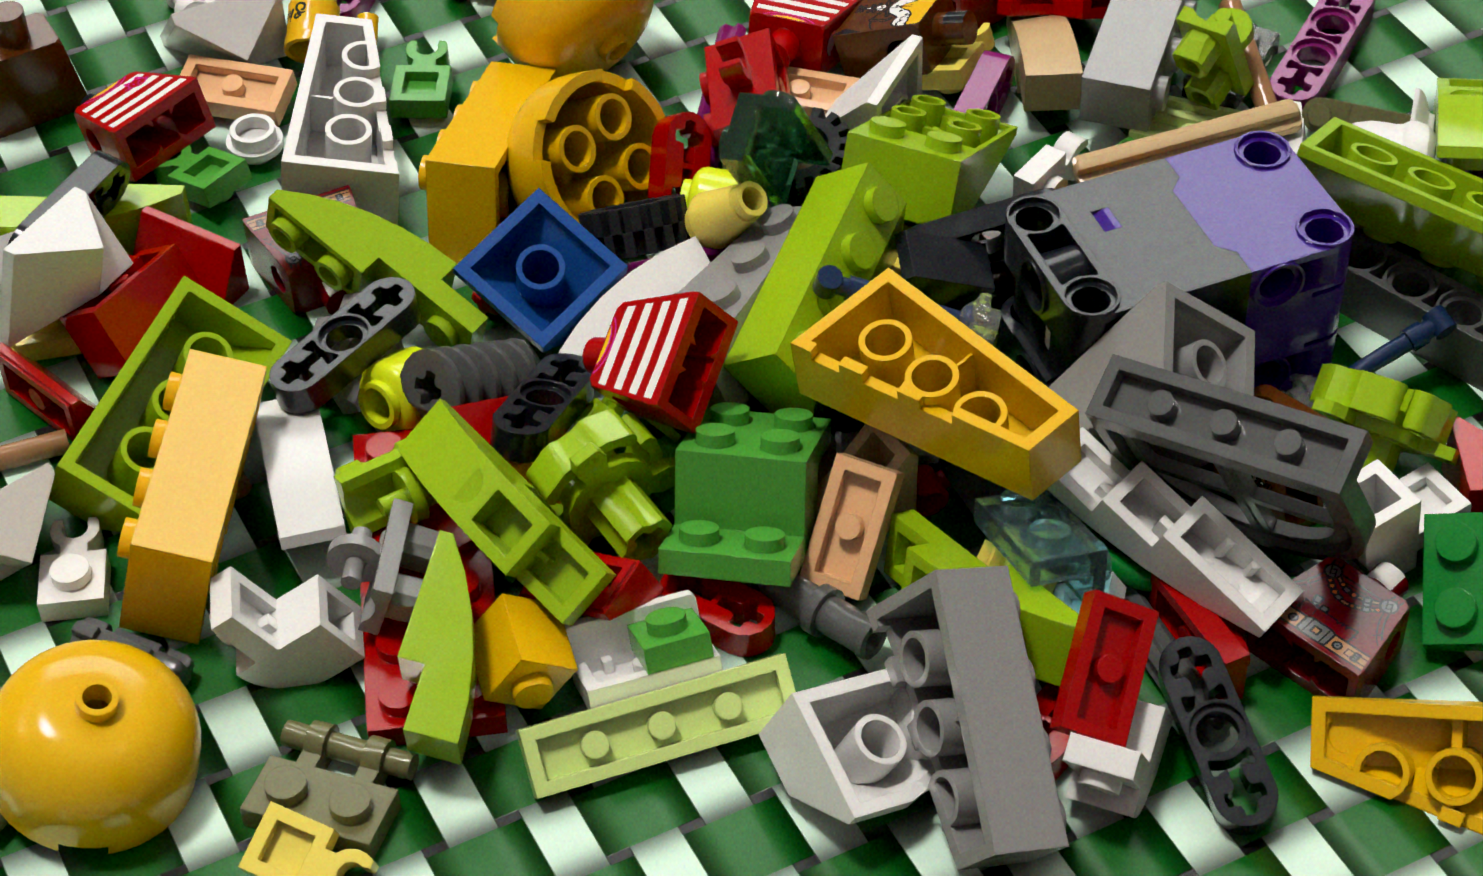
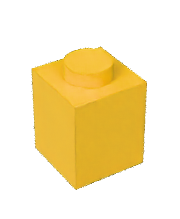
(521, 653)

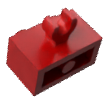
(736, 66)
(118, 318)

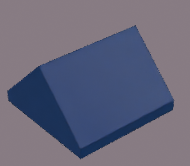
(541, 271)

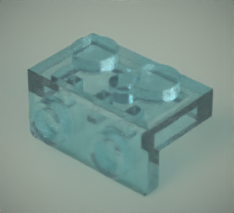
(1044, 541)

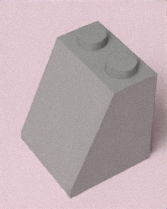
(1173, 334)

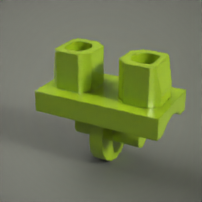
(1214, 54)
(371, 487)

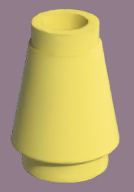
(724, 213)

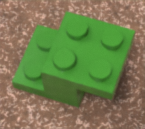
(745, 495)

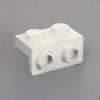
(608, 665)

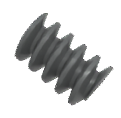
(465, 372)

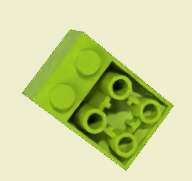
(931, 154)

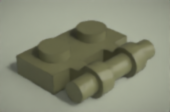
(1321, 110)
(353, 806)

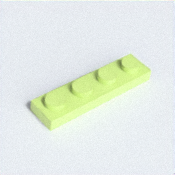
(654, 726)

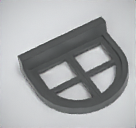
(1242, 439)

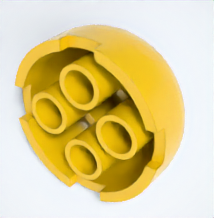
(569, 32)
(583, 141)
(96, 746)

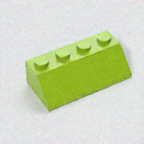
(1400, 194)
(843, 224)
(106, 456)

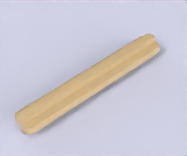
(1278, 117)

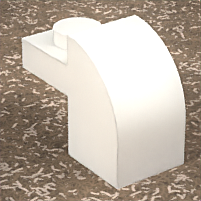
(1400, 511)
(286, 639)
(1117, 775)

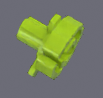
(1394, 418)
(605, 489)

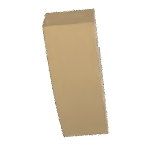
(1045, 62)

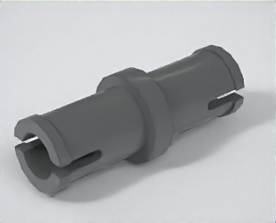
(826, 613)

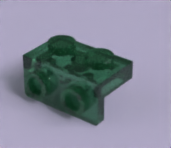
(768, 142)

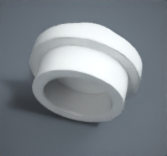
(255, 138)

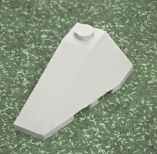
(849, 748)

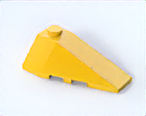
(1405, 752)

